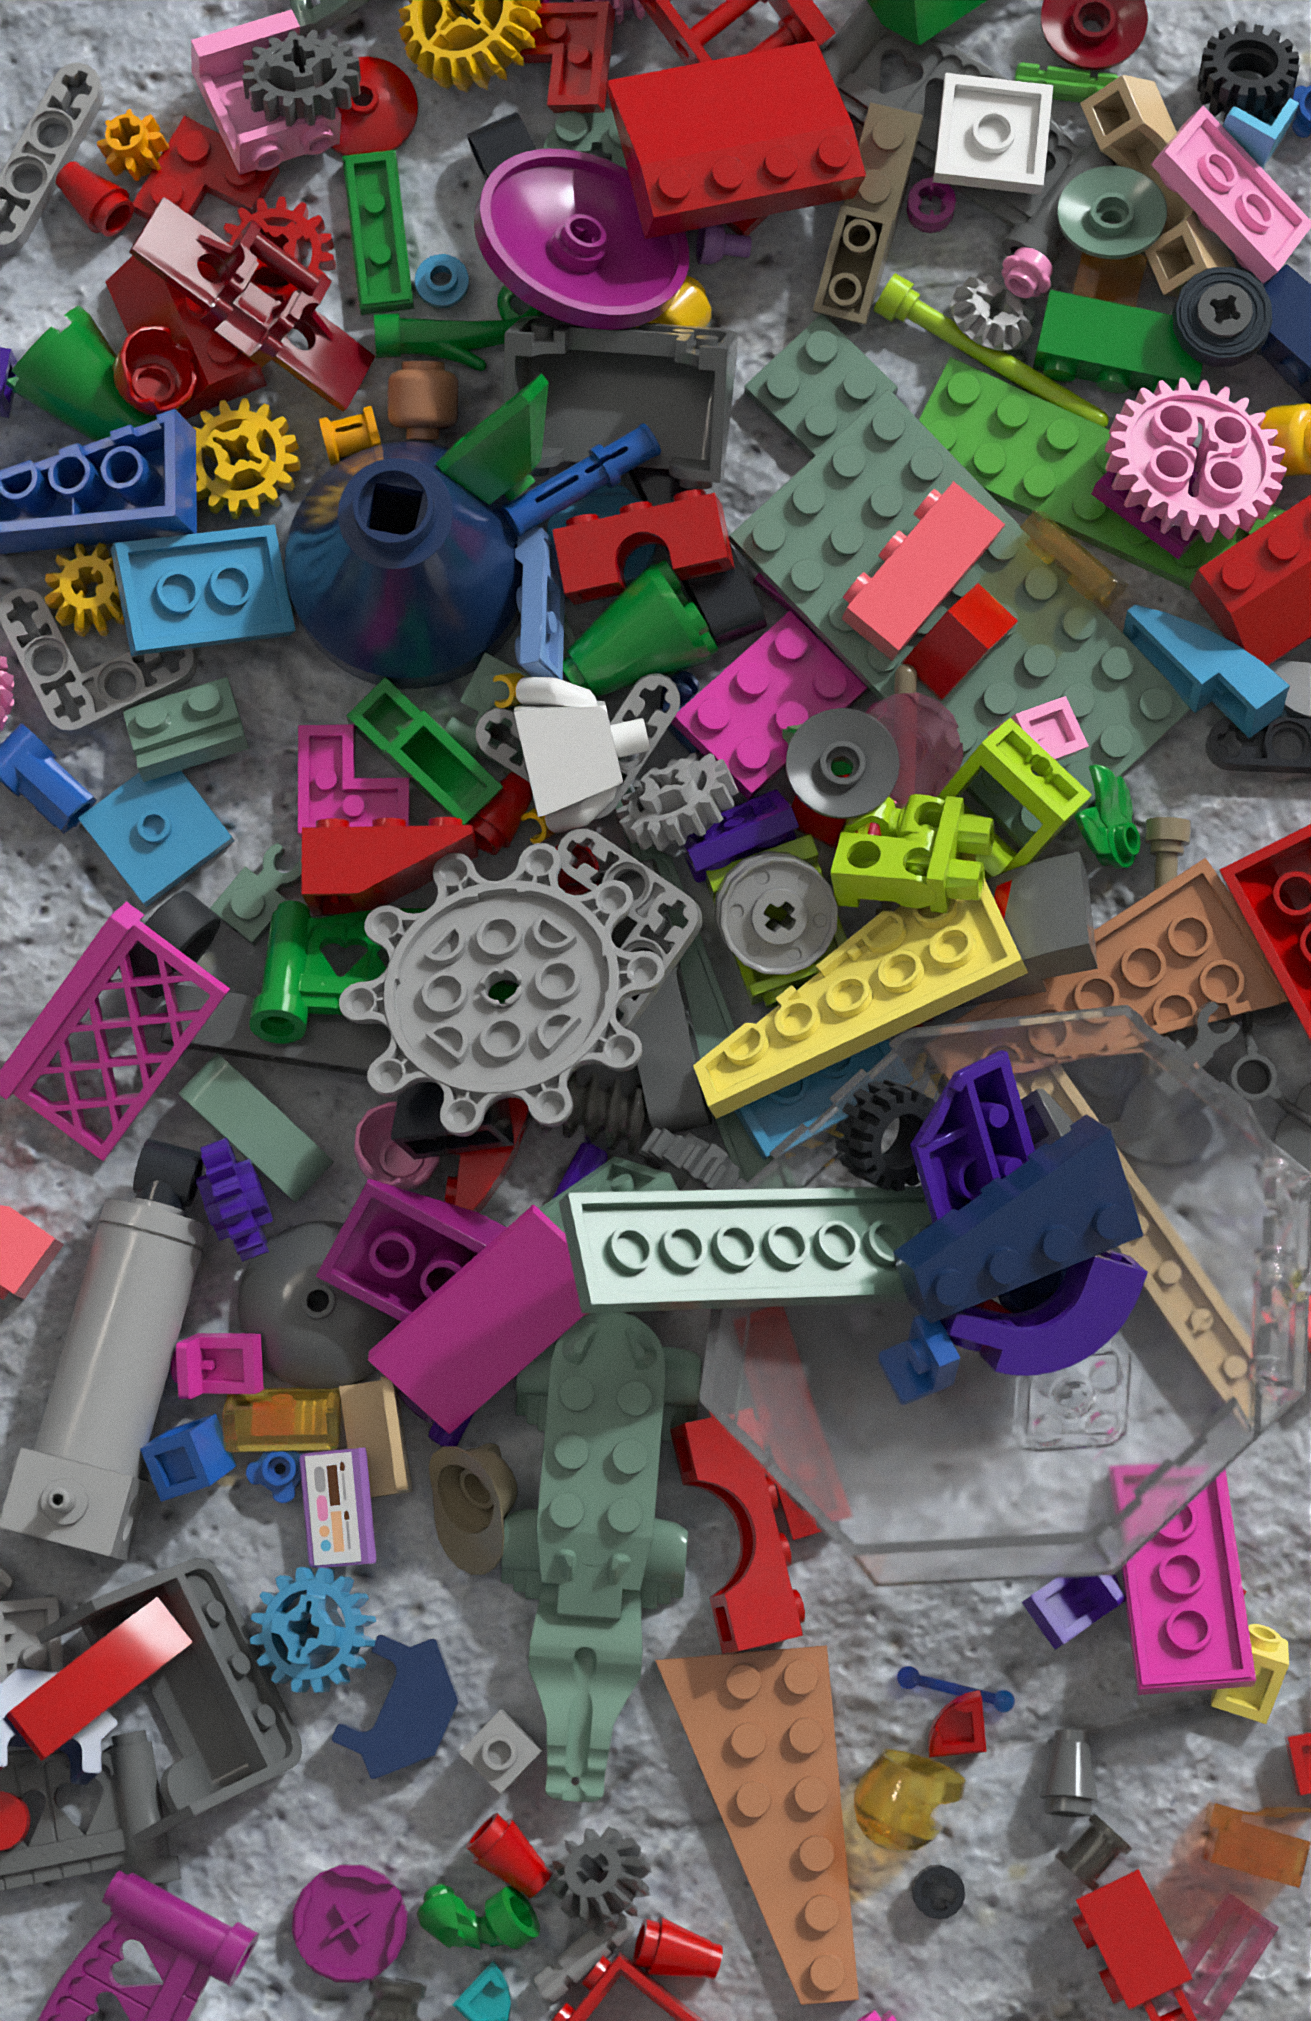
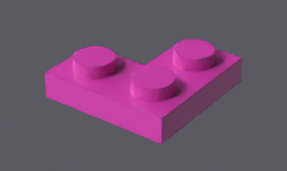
(329, 783)

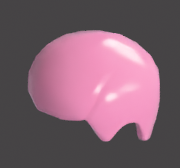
(382, 1158)

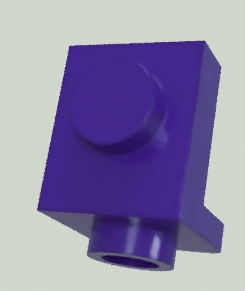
(1072, 1605)

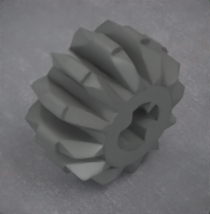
(589, 1860)

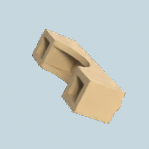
(1133, 130)

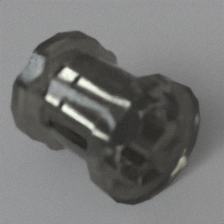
(1093, 1852)

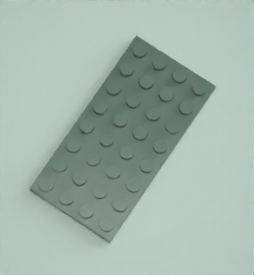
(840, 516)

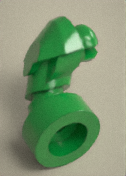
(506, 1921)

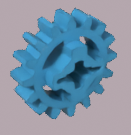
(305, 1650)

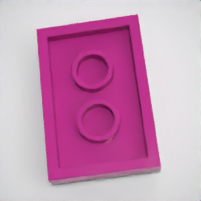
(762, 692)

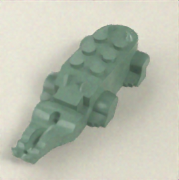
(594, 1542)

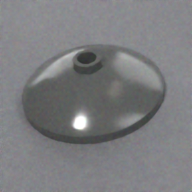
(301, 1344)

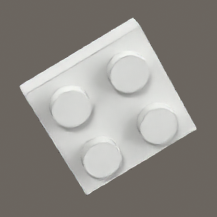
(993, 133)

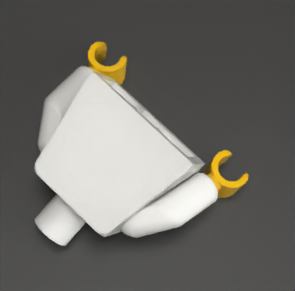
(568, 750)

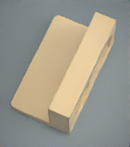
(376, 1422)

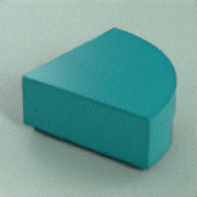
(486, 1997)

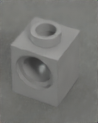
(501, 1751)

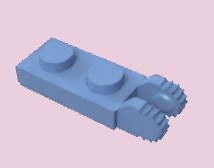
(540, 605)

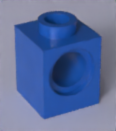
(187, 1457)

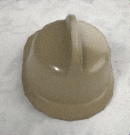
(470, 1501)

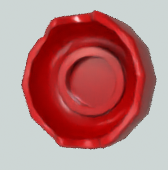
(154, 371)

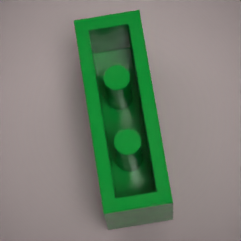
(1111, 345)

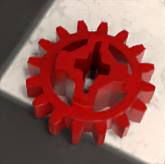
(294, 238)

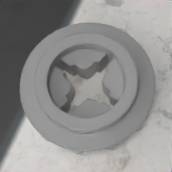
(971, 312)

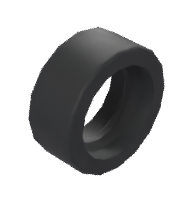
(182, 923)

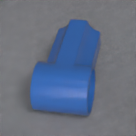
(31, 771)

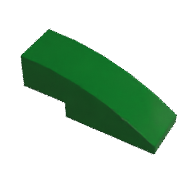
(423, 752)

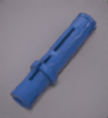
(599, 469)

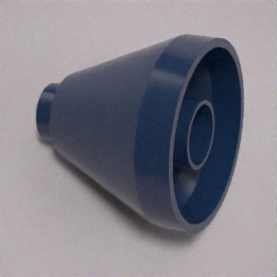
(411, 602)

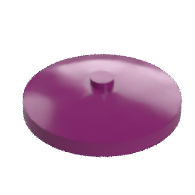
(572, 241)

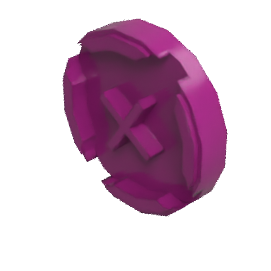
(350, 1923)

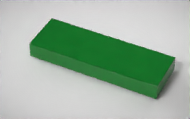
(378, 232)

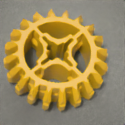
(457, 48)

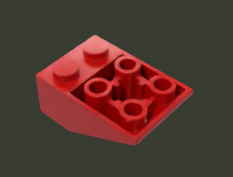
(375, 864)

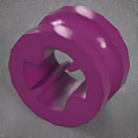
(930, 223)

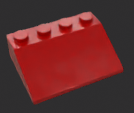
(735, 139)

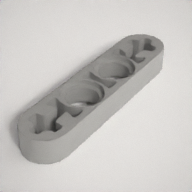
(48, 161)

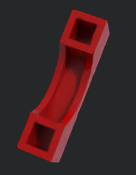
(758, 1598)

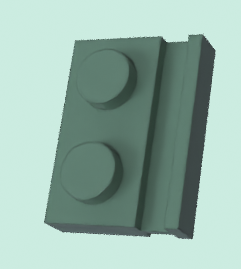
(185, 729)

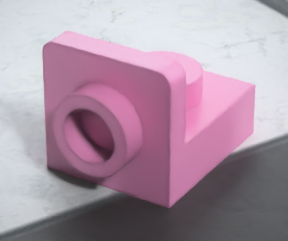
(1053, 728)

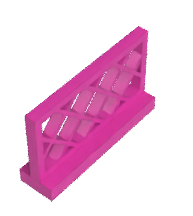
(71, 1003)

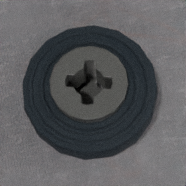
(1215, 336)

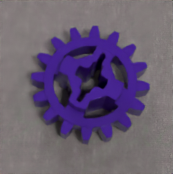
(234, 1199)

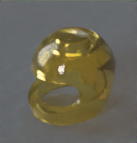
(898, 1797)

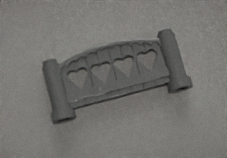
(856, 69)
(127, 1806)

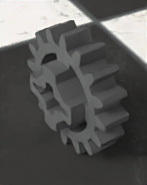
(301, 78)
(690, 1161)

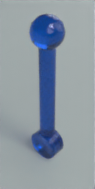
(909, 1677)

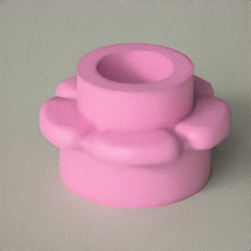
(1027, 273)

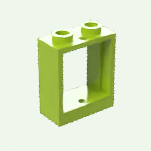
(1051, 797)

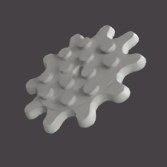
(489, 933)

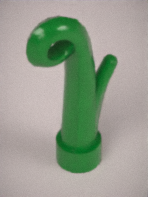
(446, 337)

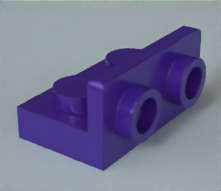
(741, 833)

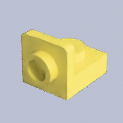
(1270, 1666)

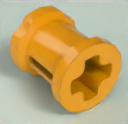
(349, 434)

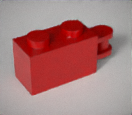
(1135, 1946)

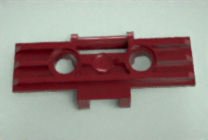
(247, 315)

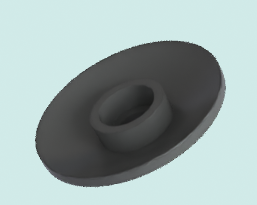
(848, 738)

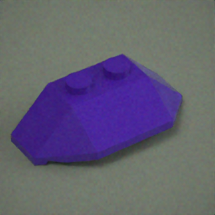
(971, 1135)

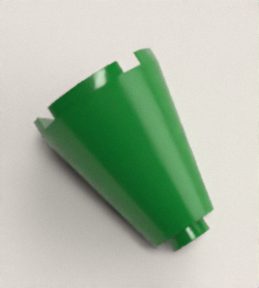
(74, 379)

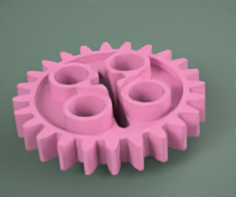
(1156, 458)

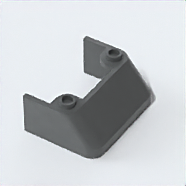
(211, 1695)

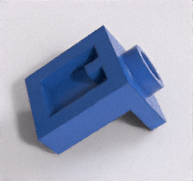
(921, 1363)

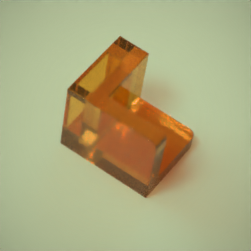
(1110, 278)

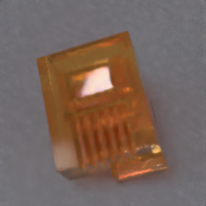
(1254, 1847)

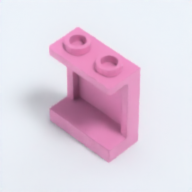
(247, 134)

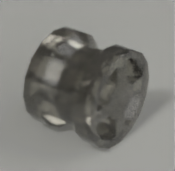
(395, 1999)

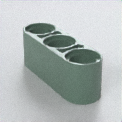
(256, 1127)

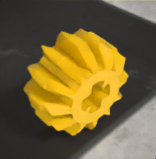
(72, 586)

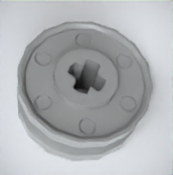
(778, 945)

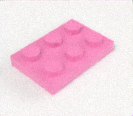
(1232, 195)

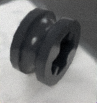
(951, 1880)

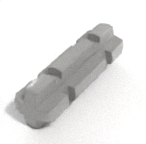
(581, 1958)

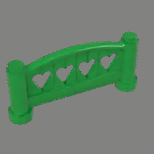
(301, 979)

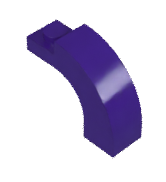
(1063, 1329)

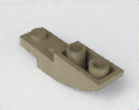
(869, 219)

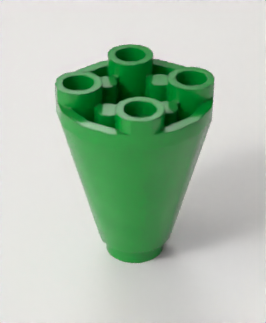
(640, 634)

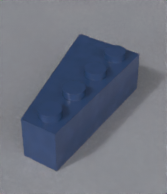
(1023, 1227)

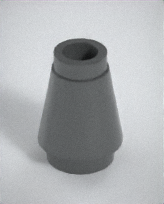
(1069, 1776)

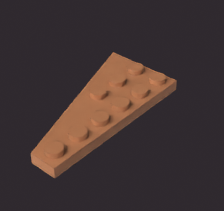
(1164, 961)
(772, 1767)

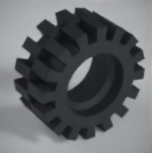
(1252, 53)
(866, 1129)

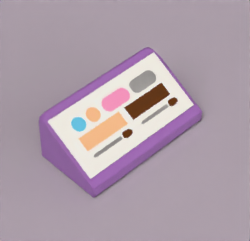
(337, 1508)

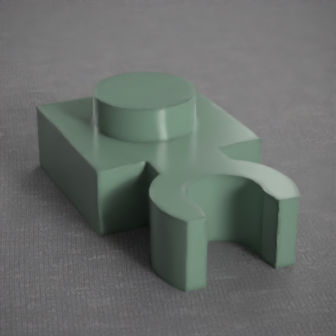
(252, 898)

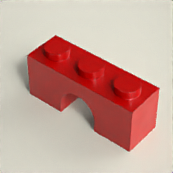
(596, 550)

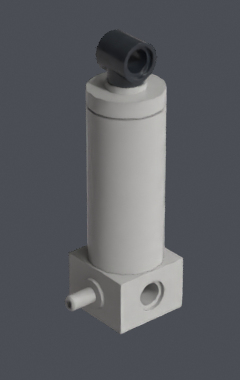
(114, 1364)

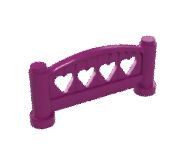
(180, 1941)

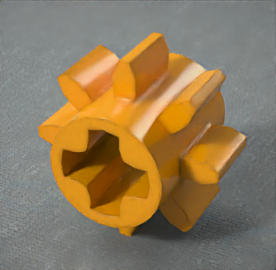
(132, 145)

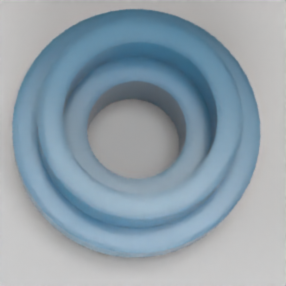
(446, 295)

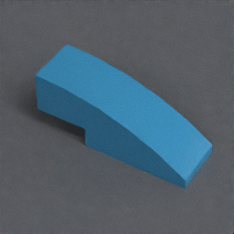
(1208, 668)

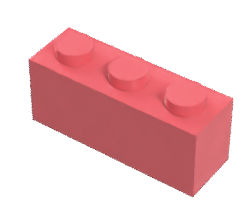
(920, 569)

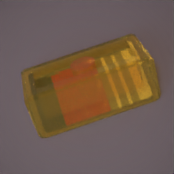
(282, 1420)

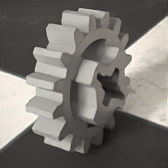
(677, 801)

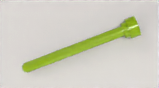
(902, 302)

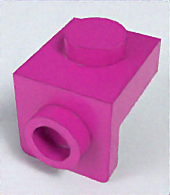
(218, 1364)

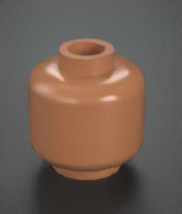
(422, 399)

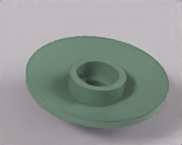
(1115, 196)

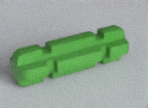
(1067, 83)

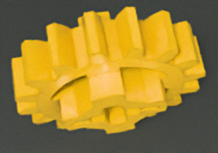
(258, 471)

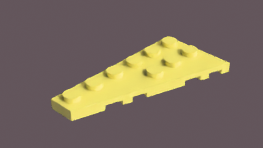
(867, 990)

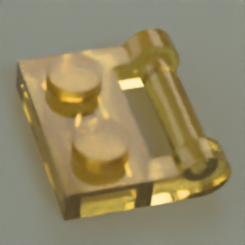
(1088, 574)

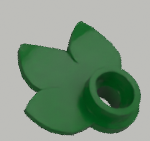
(1109, 824)

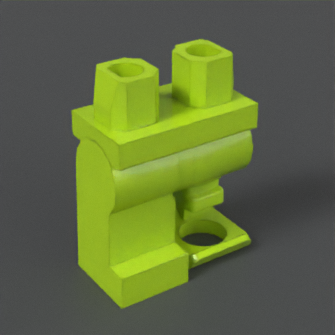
(915, 856)

